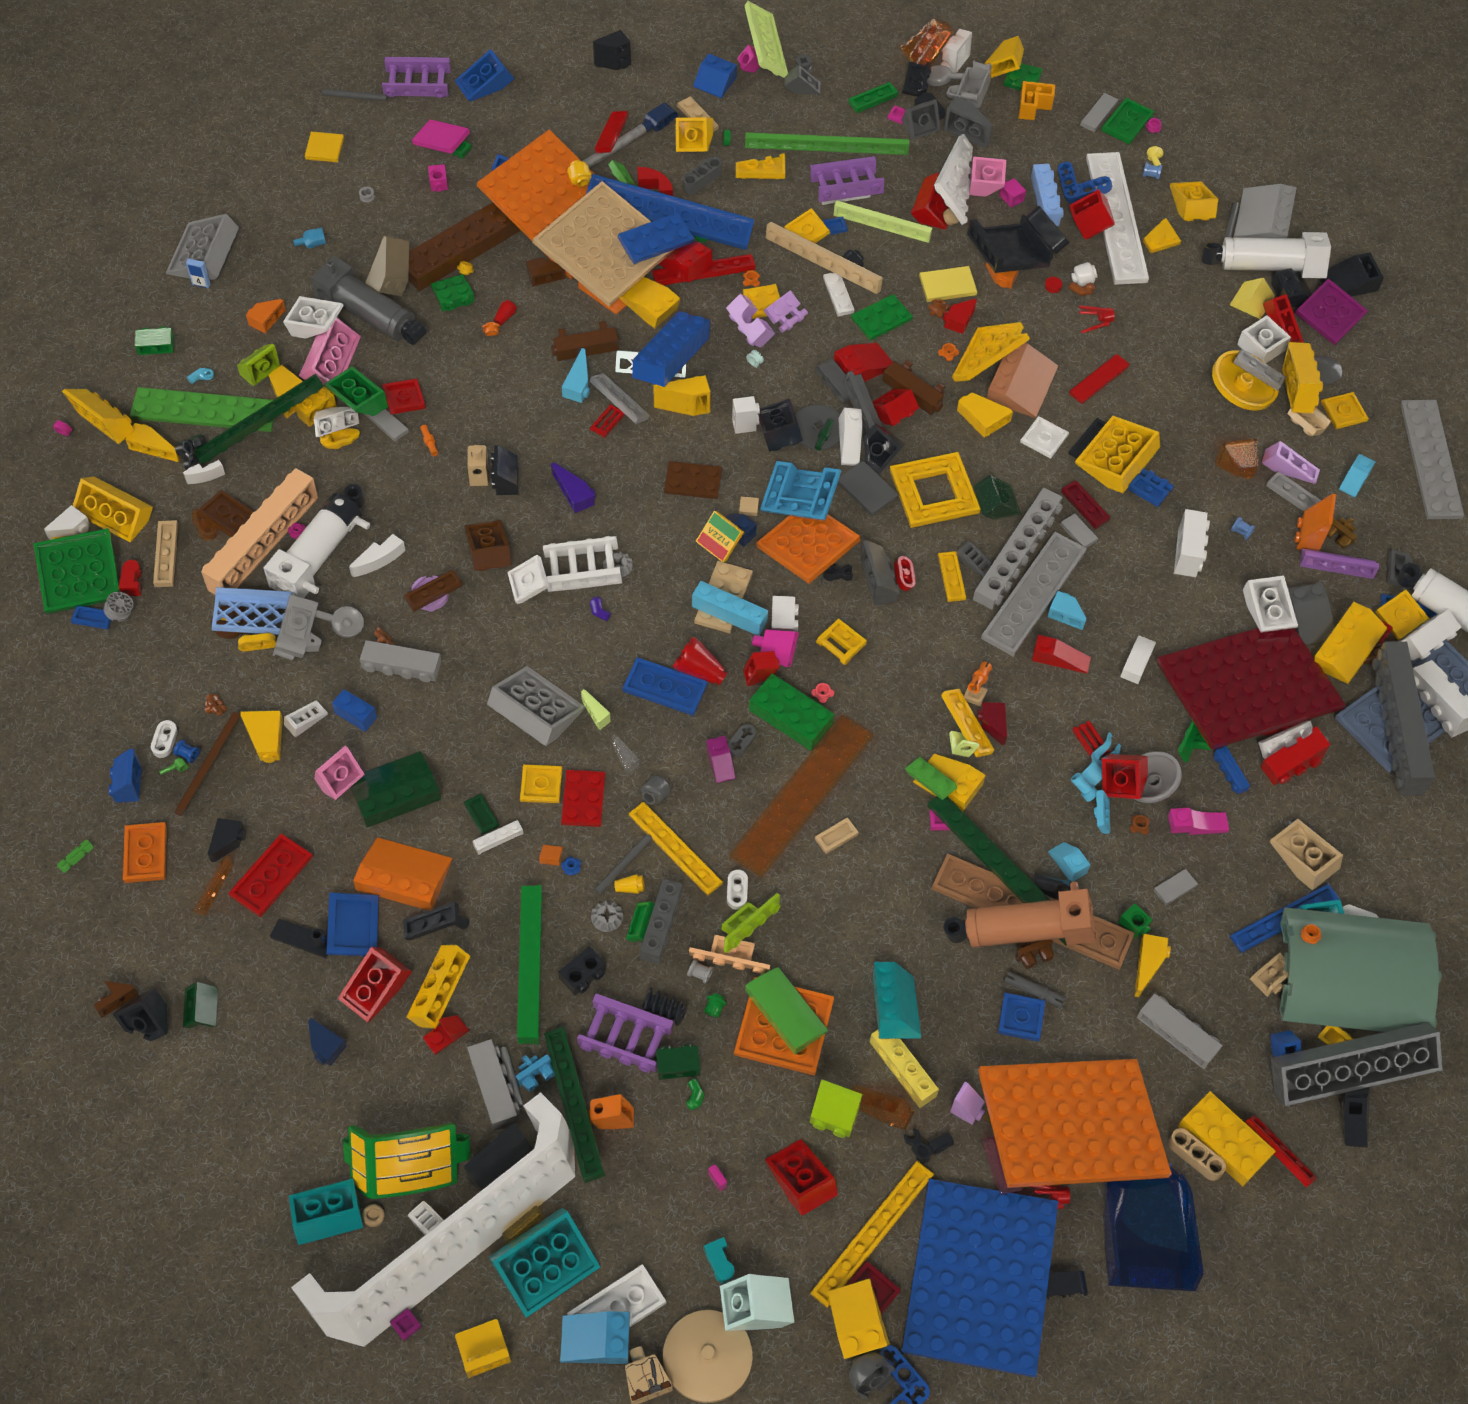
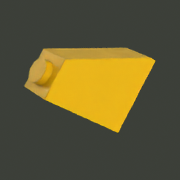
(1006, 57)
(281, 382)
(983, 413)
(265, 733)

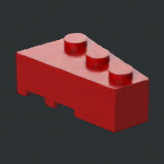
(1296, 758)

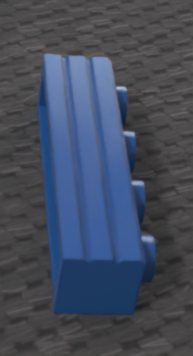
(1231, 769)

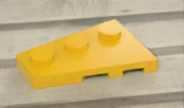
(764, 169)

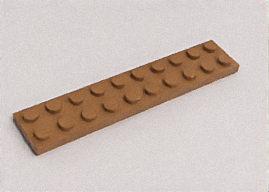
(984, 889)

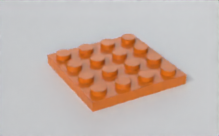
(808, 544)
(763, 1044)

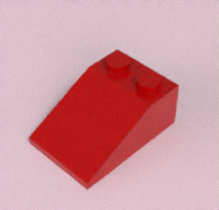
(688, 261)
(863, 359)
(374, 983)
(802, 1177)

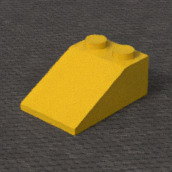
(1194, 200)
(651, 301)
(965, 777)
(857, 1319)

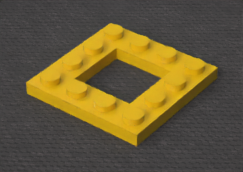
(949, 464)

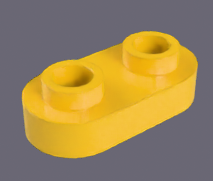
(256, 642)

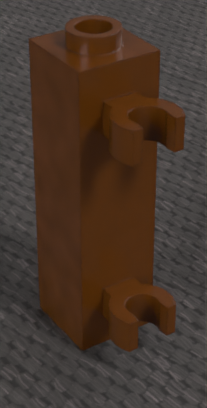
(593, 342)
(925, 395)

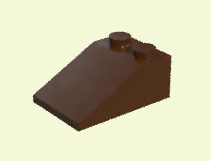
(488, 545)

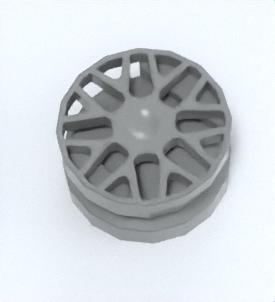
(118, 607)

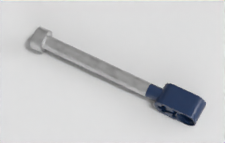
(654, 119)

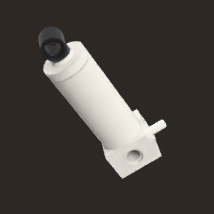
(1305, 255)
(1436, 592)

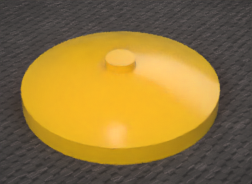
(1241, 386)

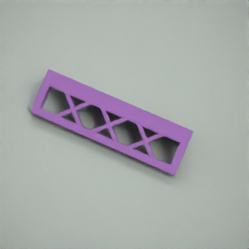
(1338, 563)

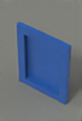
(352, 924)

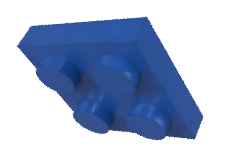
(1021, 1017)

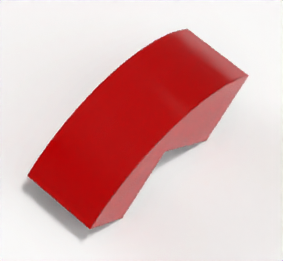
(653, 179)

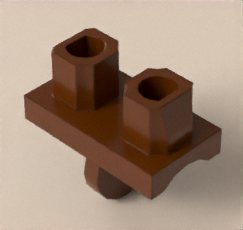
(1030, 949)

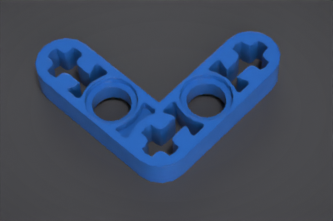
(1078, 189)
(910, 1384)

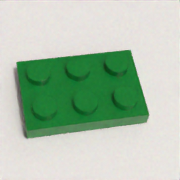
(1127, 121)
(881, 317)

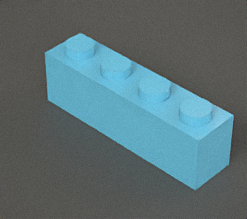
(729, 608)

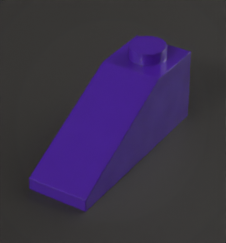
(574, 489)

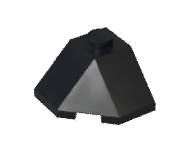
(880, 448)
(145, 1015)

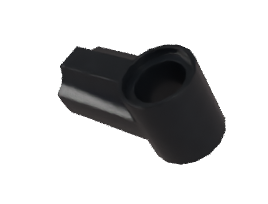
(1051, 885)

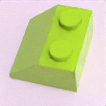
(259, 364)

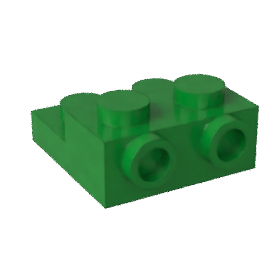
(452, 293)

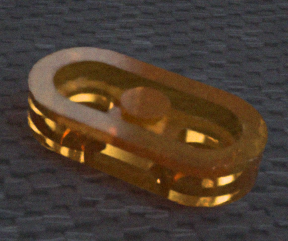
(203, 526)

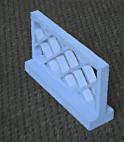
(253, 599)

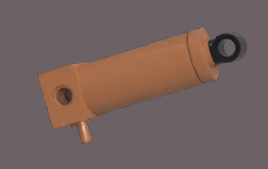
(1065, 918)

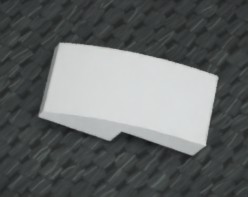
(198, 474)

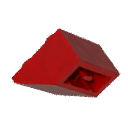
(1092, 214)

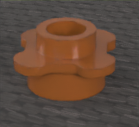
(1139, 819)

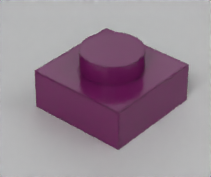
(405, 1324)

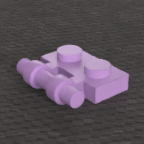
(782, 307)

